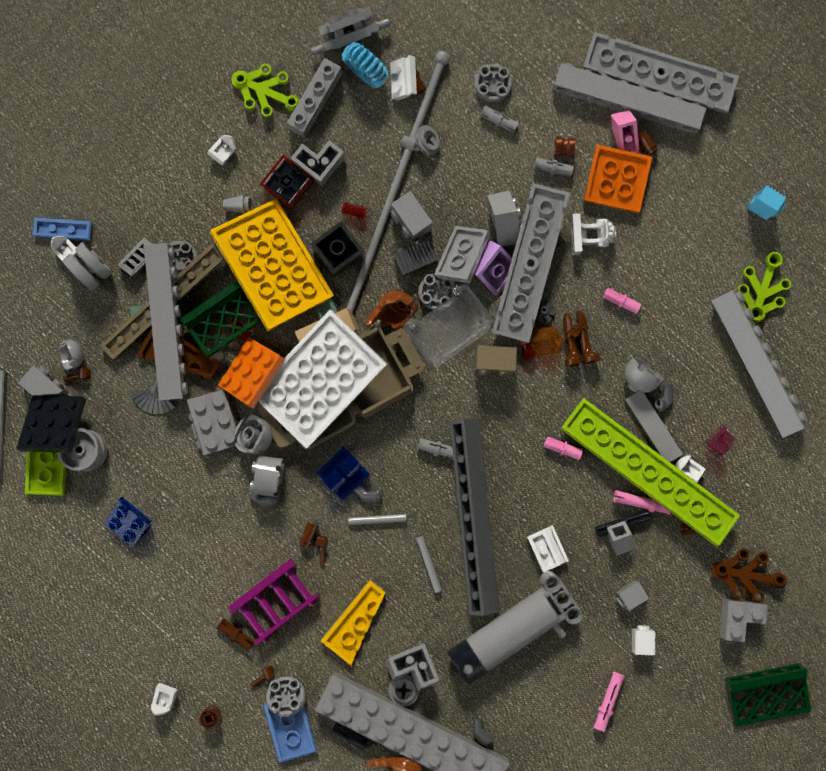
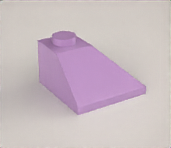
(493, 267)

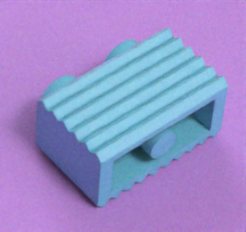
(767, 203)

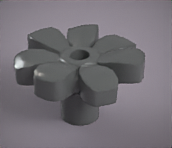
(548, 312)

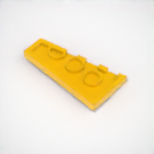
(350, 628)

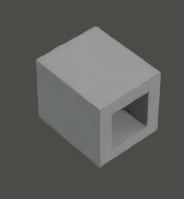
(620, 538)
(631, 595)

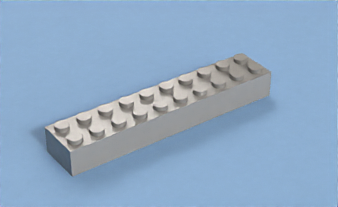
(404, 729)

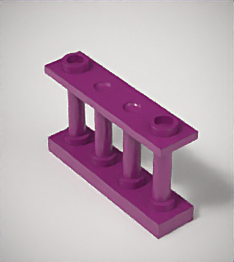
(257, 594)

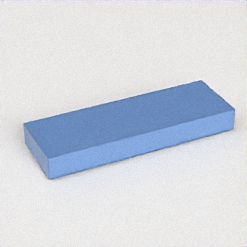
(60, 227)

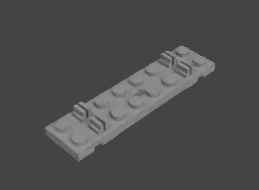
(680, 77)
(536, 243)

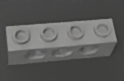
(314, 98)

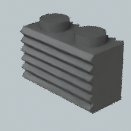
(415, 257)

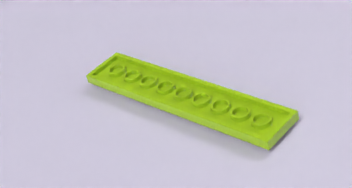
(650, 472)

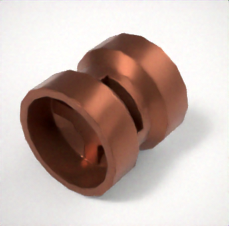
(564, 146)
(213, 715)

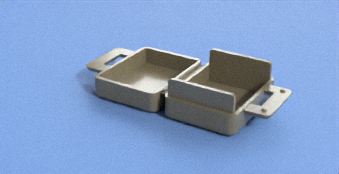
(383, 391)

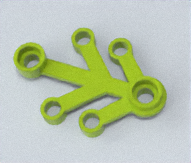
(263, 89)
(763, 290)

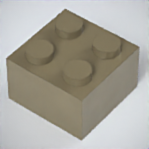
(495, 360)

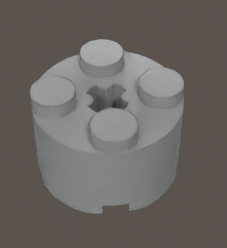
(267, 476)

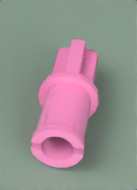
(622, 300)
(563, 448)

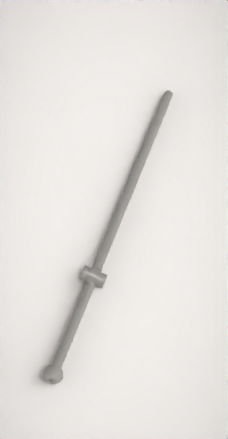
(442, 58)

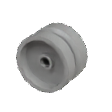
(85, 268)
(87, 452)

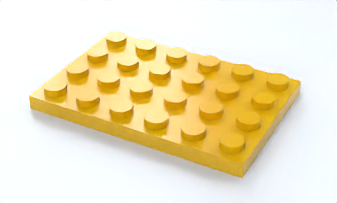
(271, 264)

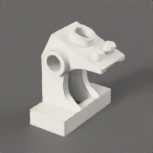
(605, 232)

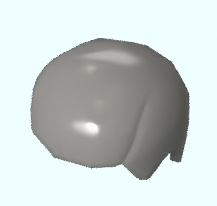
(71, 354)

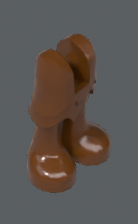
(571, 332)

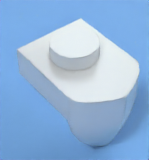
(222, 149)
(62, 247)
(690, 468)
(163, 699)

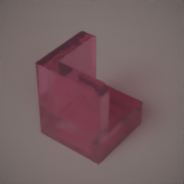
(720, 440)

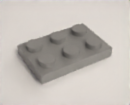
(462, 254)
(213, 422)

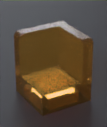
(546, 341)

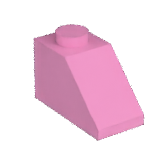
(625, 131)

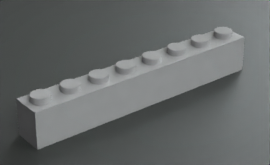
(624, 96)
(164, 321)
(759, 363)

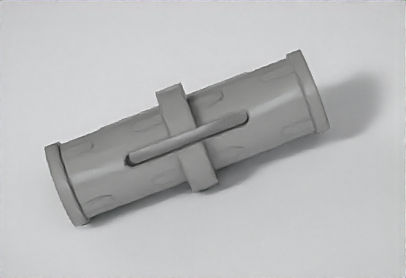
(499, 119)
(553, 167)
(436, 448)

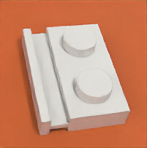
(403, 77)
(547, 548)

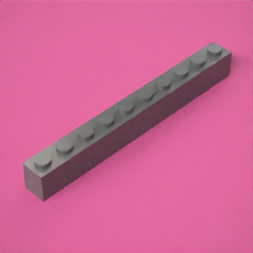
(474, 517)

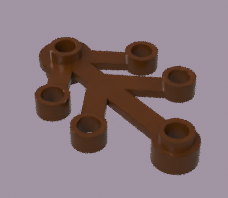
(745, 575)

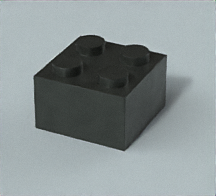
(338, 249)

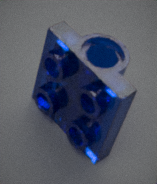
(342, 473)
(127, 522)

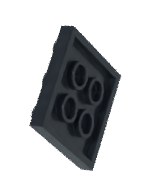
(51, 424)

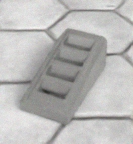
(128, 259)

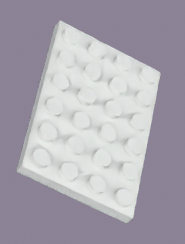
(320, 378)

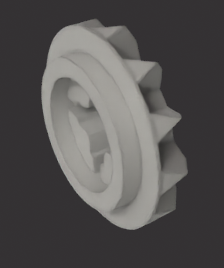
(433, 140)
(396, 696)

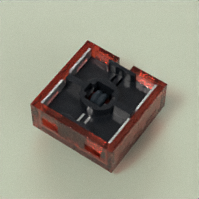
(286, 182)

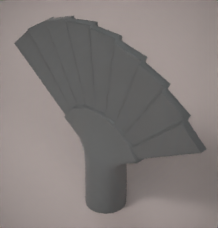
(149, 401)

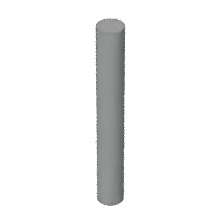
(377, 519)
(428, 563)

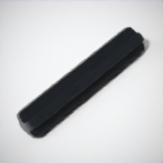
(631, 520)

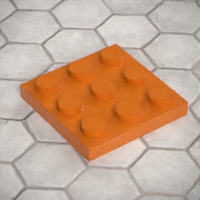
(617, 178)
(251, 372)

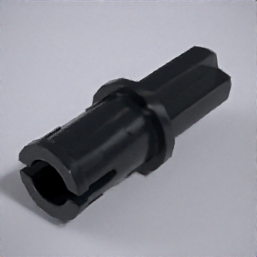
(350, 736)

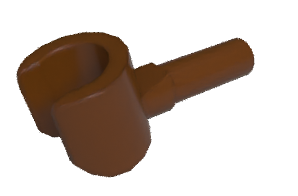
(84, 373)
(321, 541)
(267, 672)

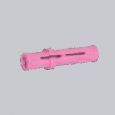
(639, 501)
(601, 723)

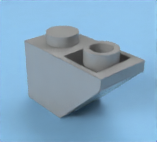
(39, 383)

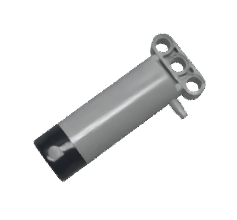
(515, 629)

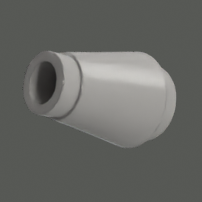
(238, 204)

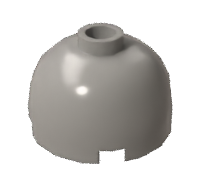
(641, 376)
(253, 435)

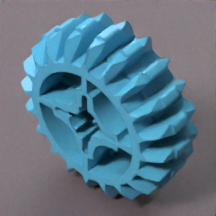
(365, 65)

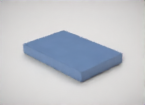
(291, 735)

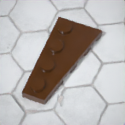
(193, 357)

